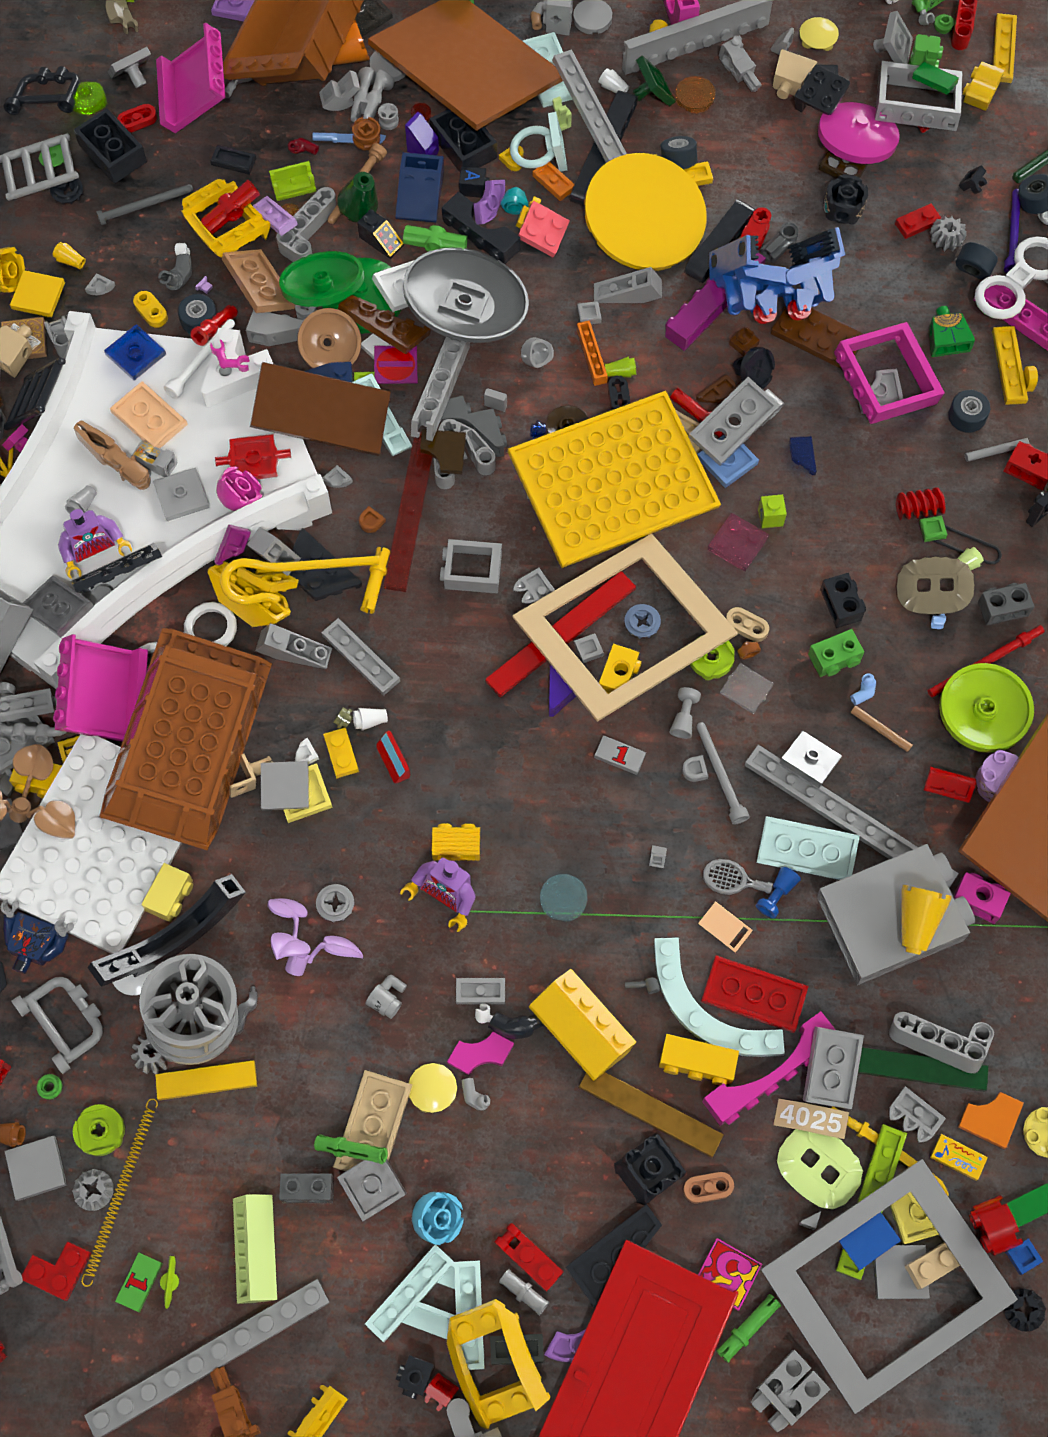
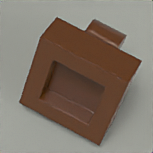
(744, 341)

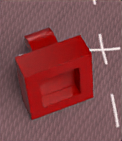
(440, 1390)

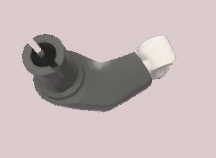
(180, 274)

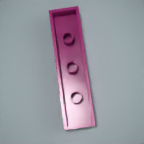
(1030, 321)

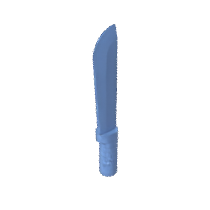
(342, 138)

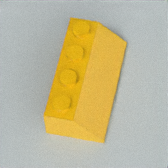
(582, 1024)

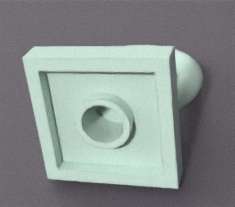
(554, 145)

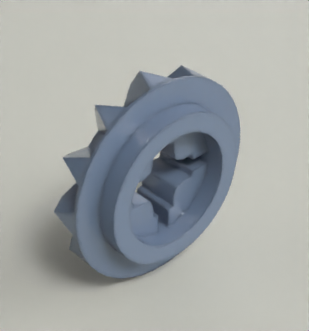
(640, 612)

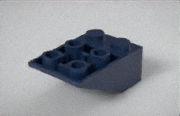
(419, 187)

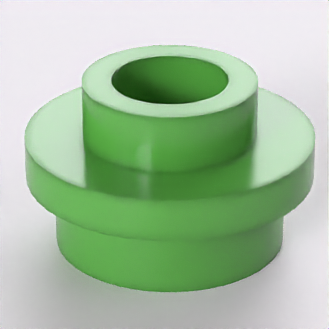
(944, 23)
(44, 1081)

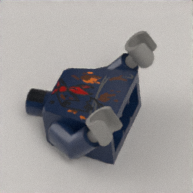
(32, 938)

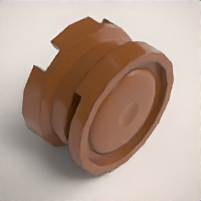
(365, 133)

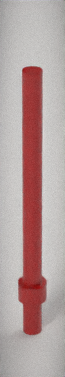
(1021, 641)

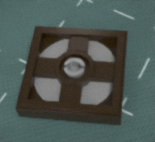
(837, 166)

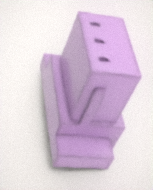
(204, 285)

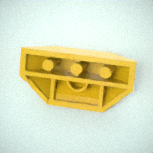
(254, 614)

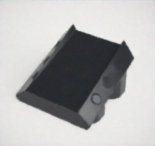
(649, 1169)

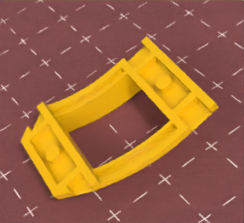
(233, 239)
(510, 1399)

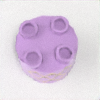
(993, 773)

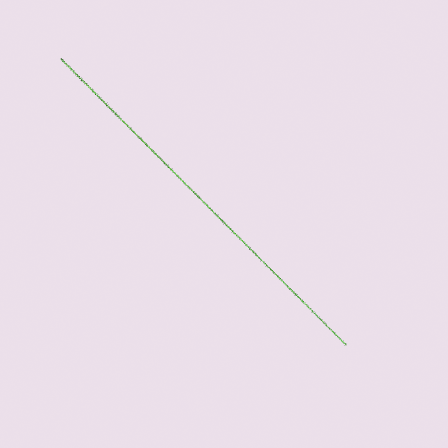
(738, 918)

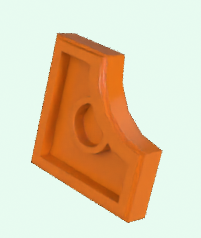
(992, 1121)

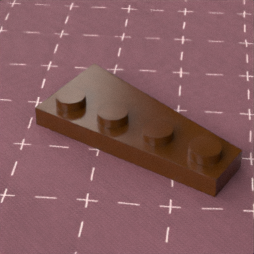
(384, 324)

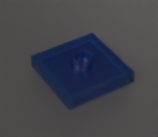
(135, 352)

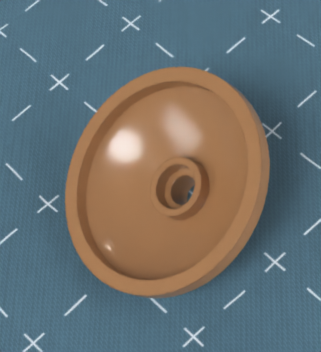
(330, 325)

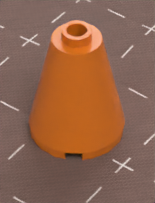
(353, 49)

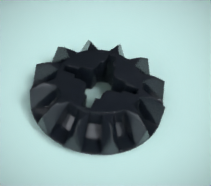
(76, 188)
(1035, 1318)

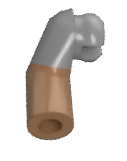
(536, 16)

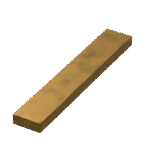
(653, 1112)

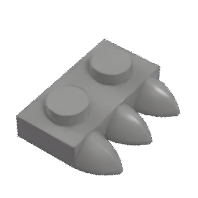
(536, 586)
(916, 1115)

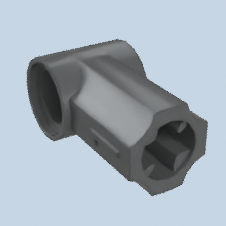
(779, 243)

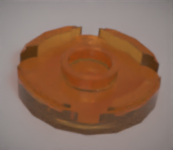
(695, 94)

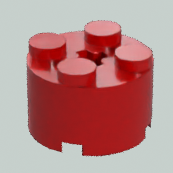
(995, 1226)

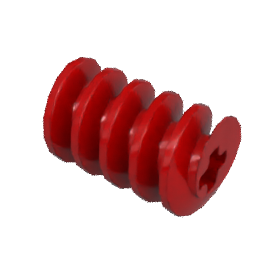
(920, 501)

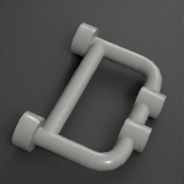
(20, 731)
(90, 1012)

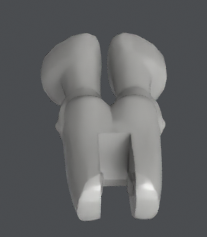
(366, 102)

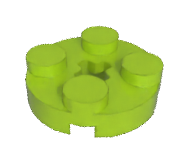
(717, 668)
(87, 1122)

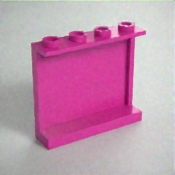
(191, 81)
(97, 687)

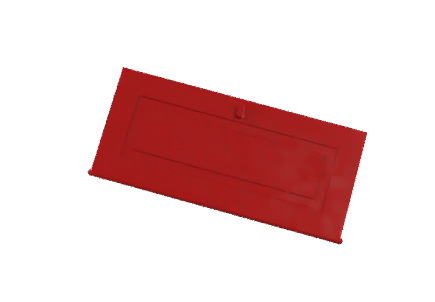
(641, 1351)

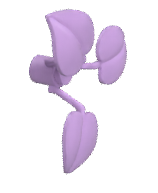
(297, 950)

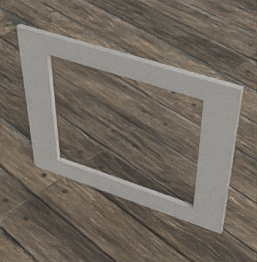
(818, 1331)

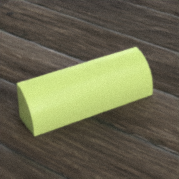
(254, 1249)

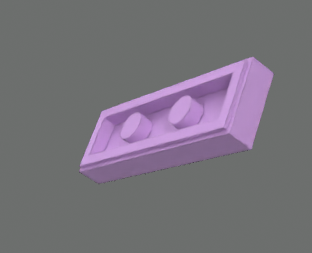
(279, 219)

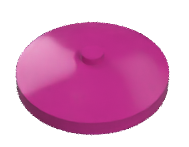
(856, 134)

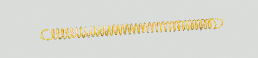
(118, 1198)

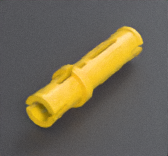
(375, 581)

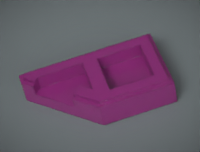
(232, 543)

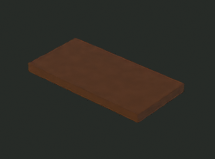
(320, 409)

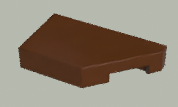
(717, 391)

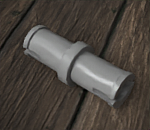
(524, 1292)

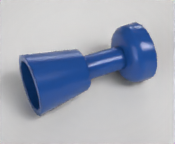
(784, 883)

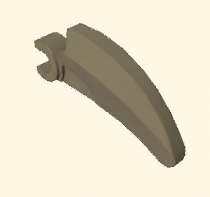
(118, 12)

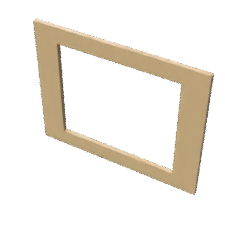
(572, 670)

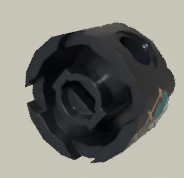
(845, 199)

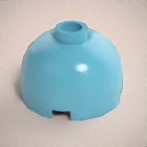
(437, 1217)

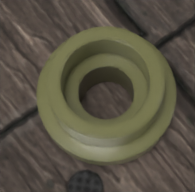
(343, 718)

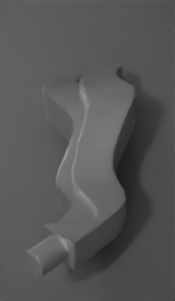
(245, 1008)

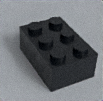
(462, 142)
(110, 145)

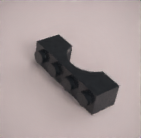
(498, 243)

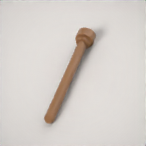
(377, 154)

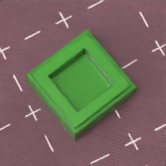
(933, 528)

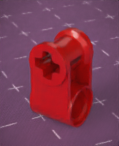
(758, 225)

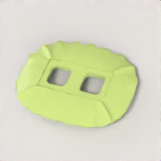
(808, 1180)

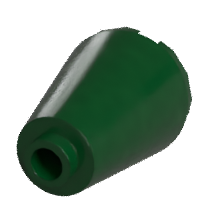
(358, 197)

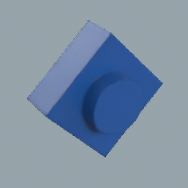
(1024, 1257)

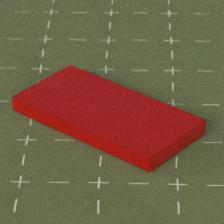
(754, 994)

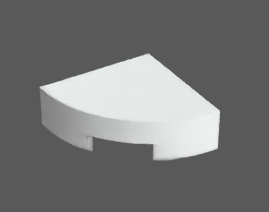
(306, 752)

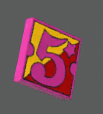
(730, 1270)

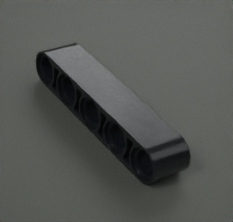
(725, 232)

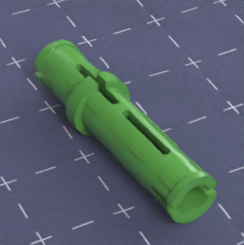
(342, 1147)
(748, 1328)

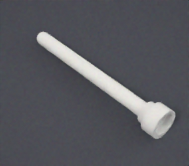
(175, 387)

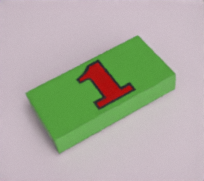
(139, 1282)

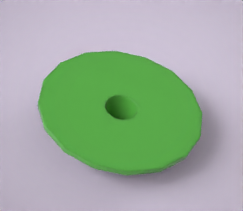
(56, 156)

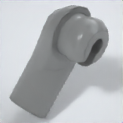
(473, 1098)

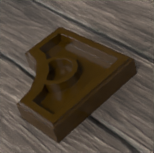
(447, 449)

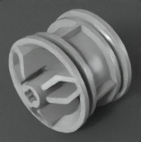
(184, 980)

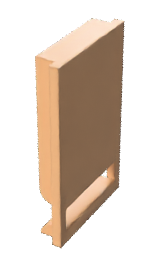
(724, 925)

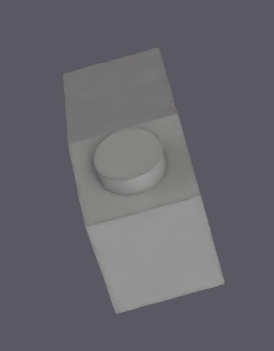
(630, 288)

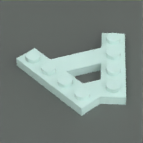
(406, 1308)

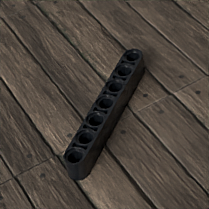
(619, 117)

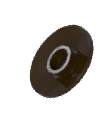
(564, 417)

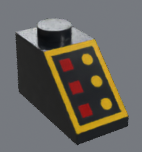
(379, 234)

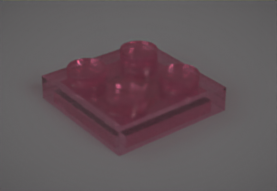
(738, 542)

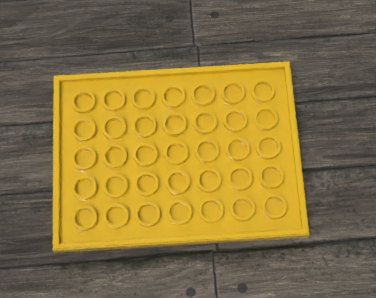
(613, 478)

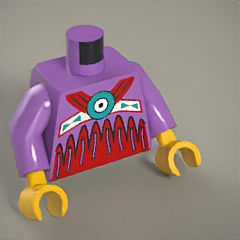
(86, 536)
(446, 884)

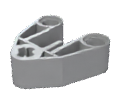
(477, 450)

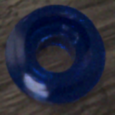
(537, 429)

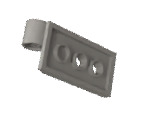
(746, 403)

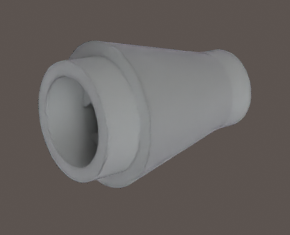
(81, 500)

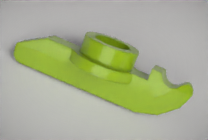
(169, 1281)

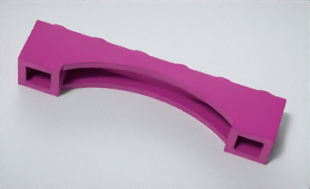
(727, 1102)

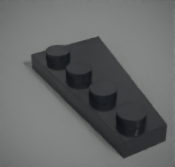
(595, 1265)

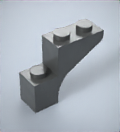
(483, 422)

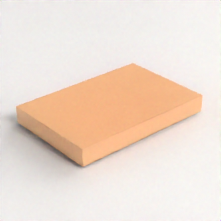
(148, 416)

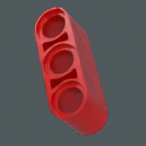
(963, 24)

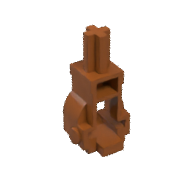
(231, 1407)

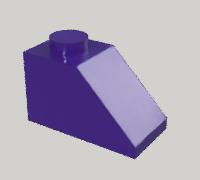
(420, 136)
(559, 693)

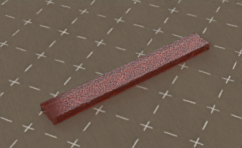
(408, 519)

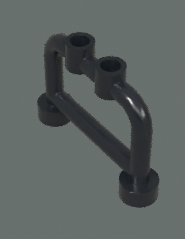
(64, 101)

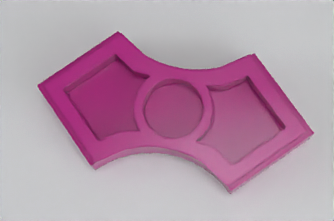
(491, 1050)

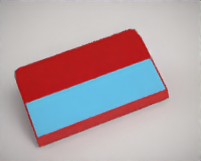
(393, 758)

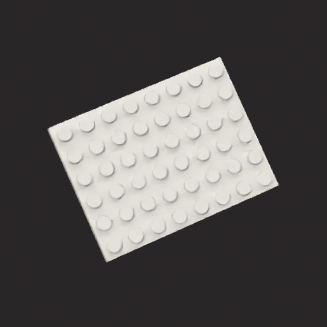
(97, 874)

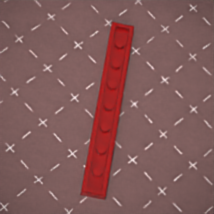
(567, 627)

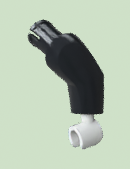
(508, 1027)

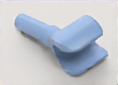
(937, 622)

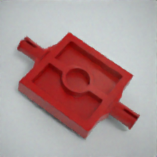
(255, 455)

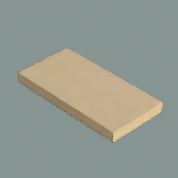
(375, 1115)

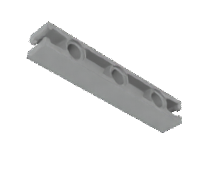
(439, 387)

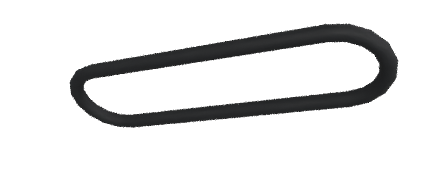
(973, 538)

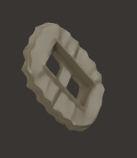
(935, 600)

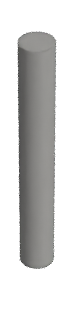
(993, 450)

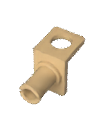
(251, 771)

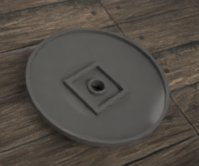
(446, 276)

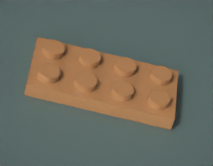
(257, 280)

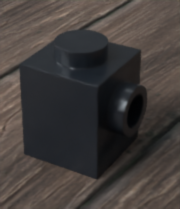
(414, 1377)

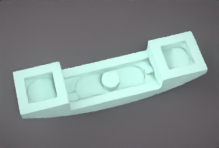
(393, 436)

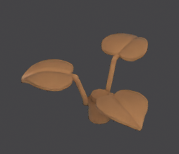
(57, 817)

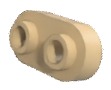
(748, 623)

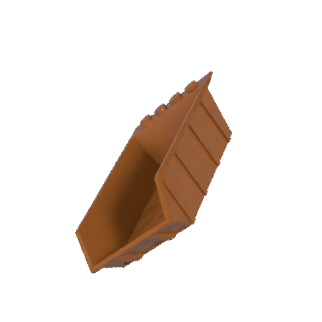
(290, 40)
(185, 739)

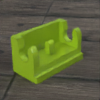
(292, 181)

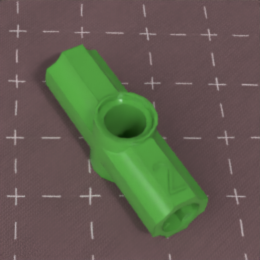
(433, 238)

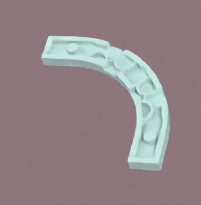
(696, 1020)

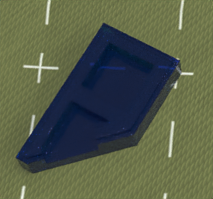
(803, 453)

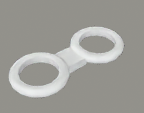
(1015, 280)
(199, 610)

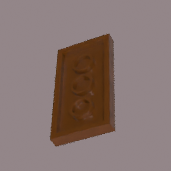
(814, 334)

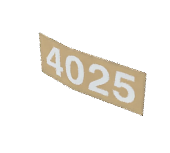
(811, 1118)

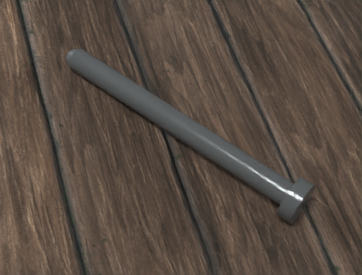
(103, 217)

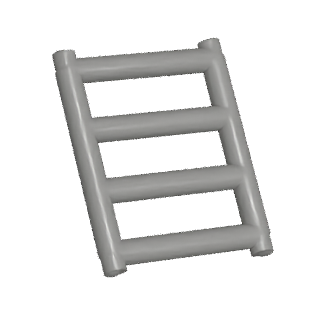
(51, 181)

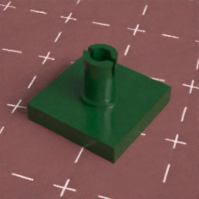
(654, 82)

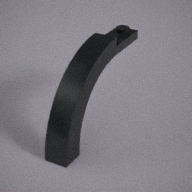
(172, 939)

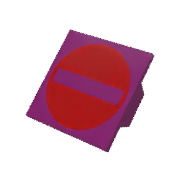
(394, 366)

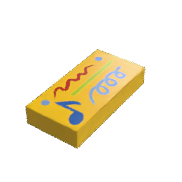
(958, 1157)

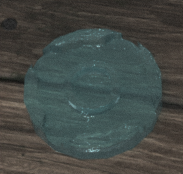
(563, 897)

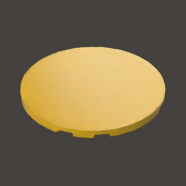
(645, 211)

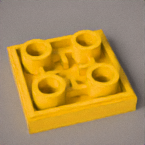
(37, 293)

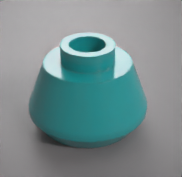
(514, 200)

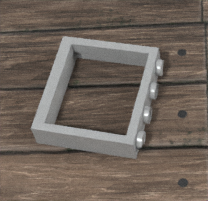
(910, 113)

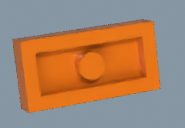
(554, 181)

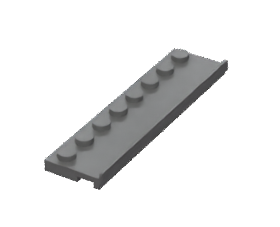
(696, 33)

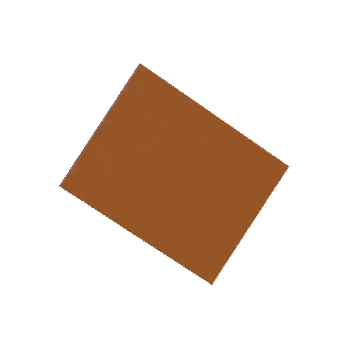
(466, 60)
(1013, 829)

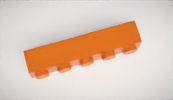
(592, 353)

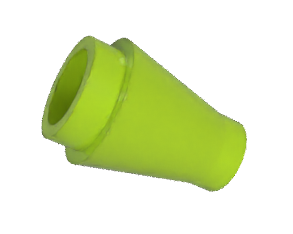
(624, 367)

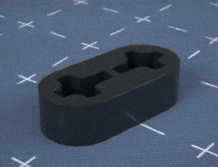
(614, 396)

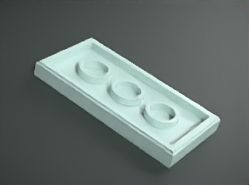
(548, 46)
(807, 848)

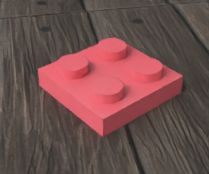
(543, 229)

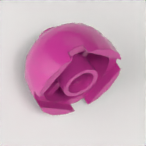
(237, 488)

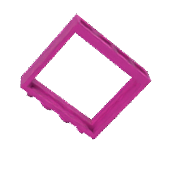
(916, 360)

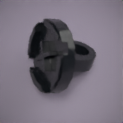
(756, 365)

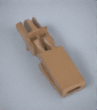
(112, 456)

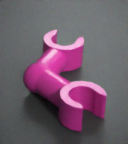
(229, 363)

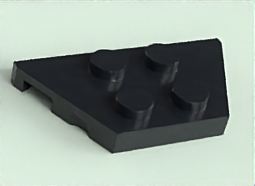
(320, 582)

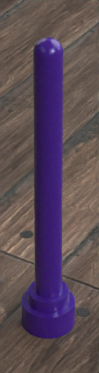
(1009, 263)

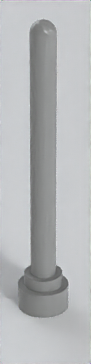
(737, 812)

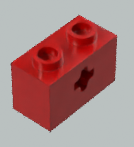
(1028, 465)

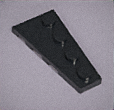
(120, 566)

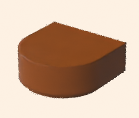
(370, 520)

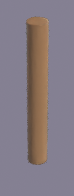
(881, 728)

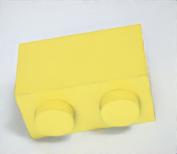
(167, 892)

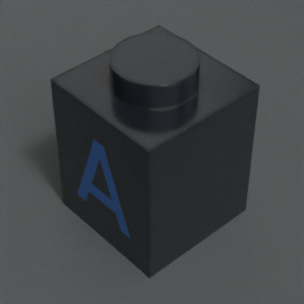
(472, 181)

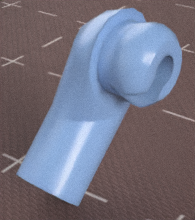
(866, 691)

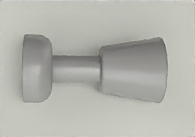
(683, 721)

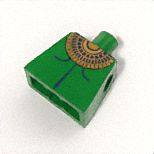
(949, 333)

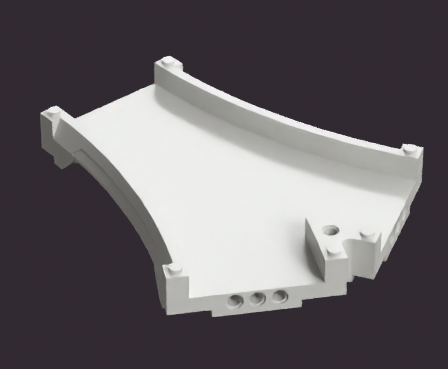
(58, 466)

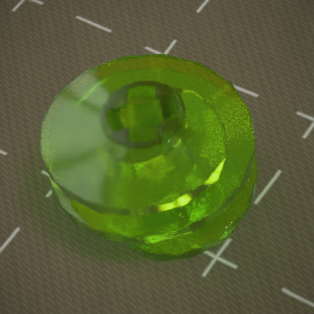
(89, 98)

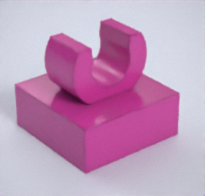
(17, 439)

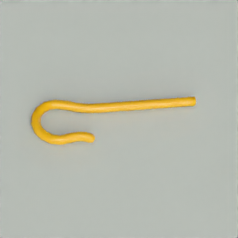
(282, 567)

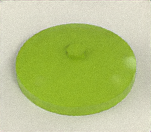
(986, 707)

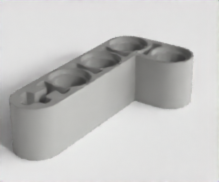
(310, 218)
(910, 1029)

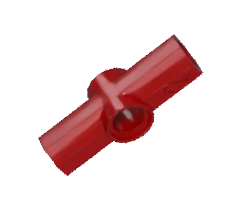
(230, 207)

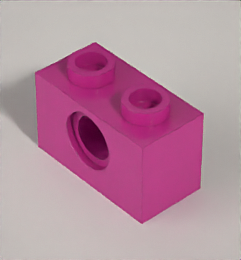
(996, 896)

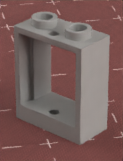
(468, 583)

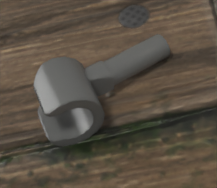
(651, 985)

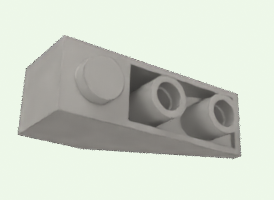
(272, 328)
(292, 647)

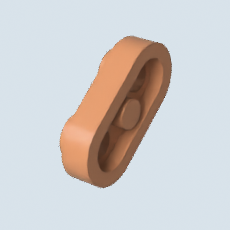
(708, 1188)

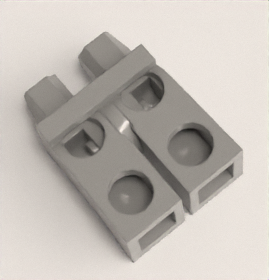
(789, 1401)

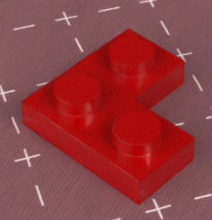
(62, 1276)

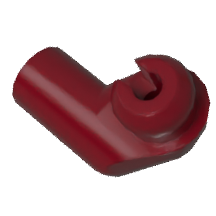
(300, 145)

